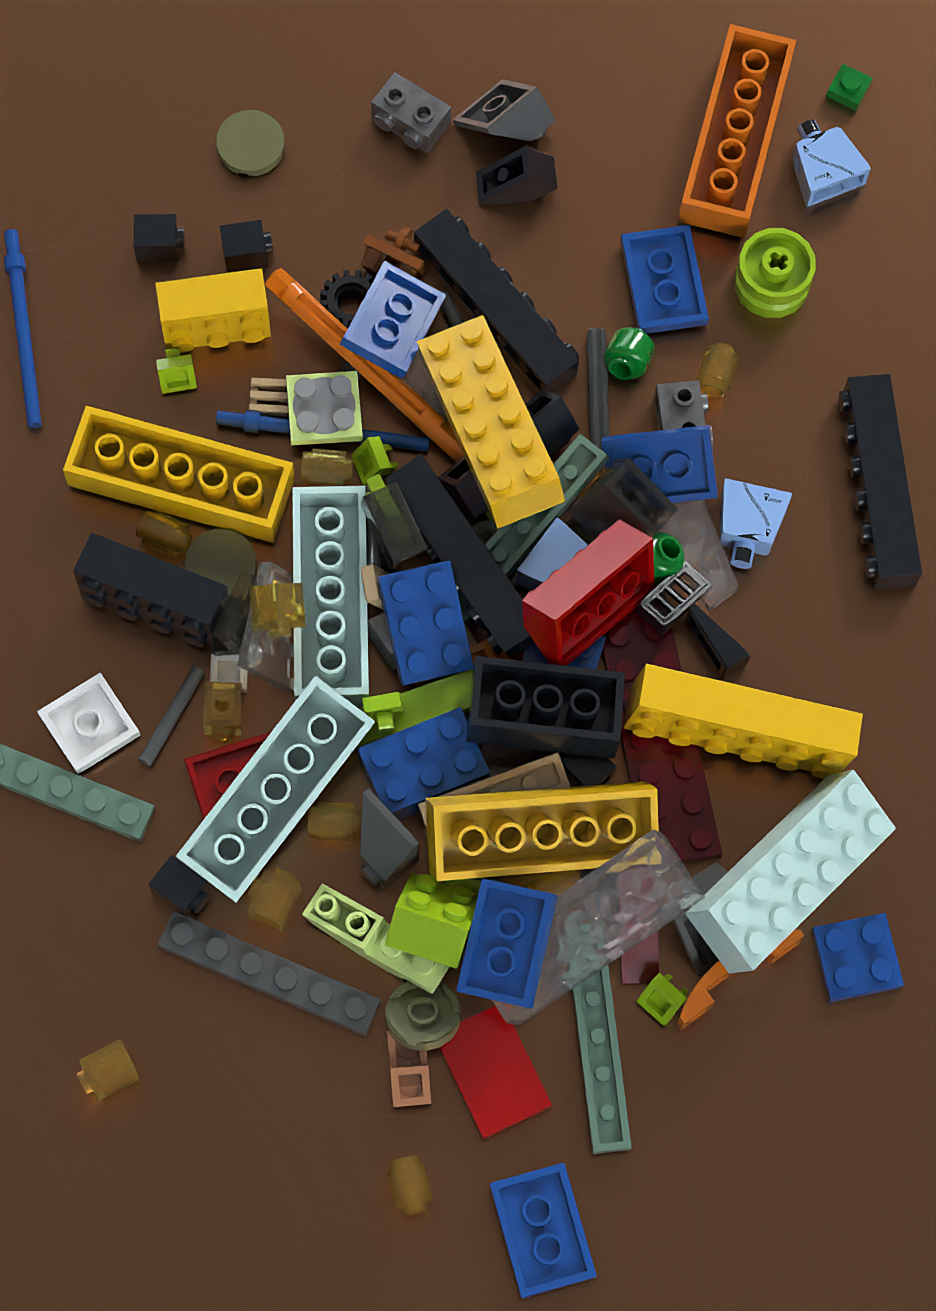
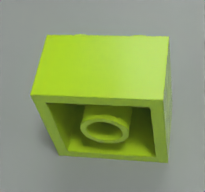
(432, 920)

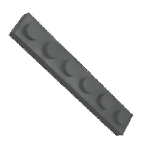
(269, 973)

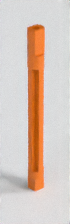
(390, 385)

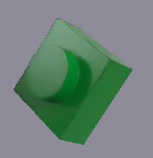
(849, 87)

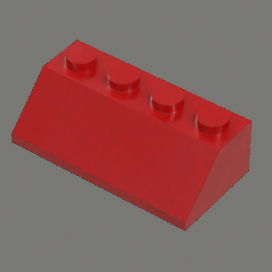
(590, 593)

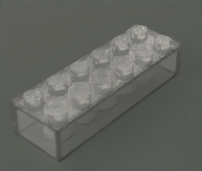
(609, 916)

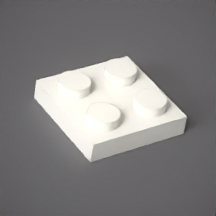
(88, 723)

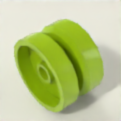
(774, 272)

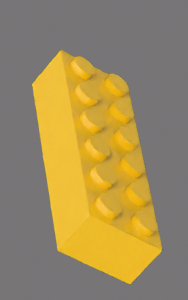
(491, 422)
(179, 474)
(742, 721)
(536, 829)

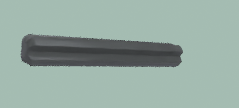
(597, 386)

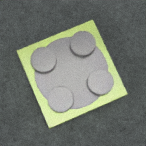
(324, 408)

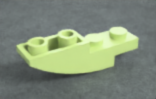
(366, 935)

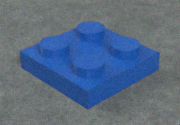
(857, 957)

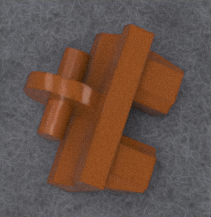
(380, 251)

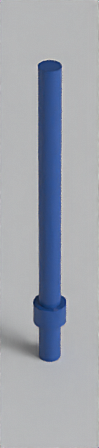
(15, 266)
(253, 422)

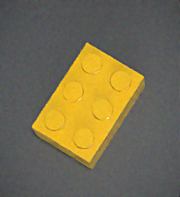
(213, 310)

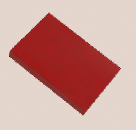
(217, 769)
(494, 1073)

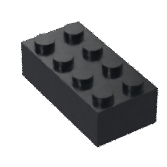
(150, 590)
(545, 707)

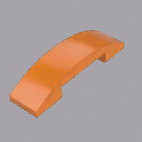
(701, 1001)

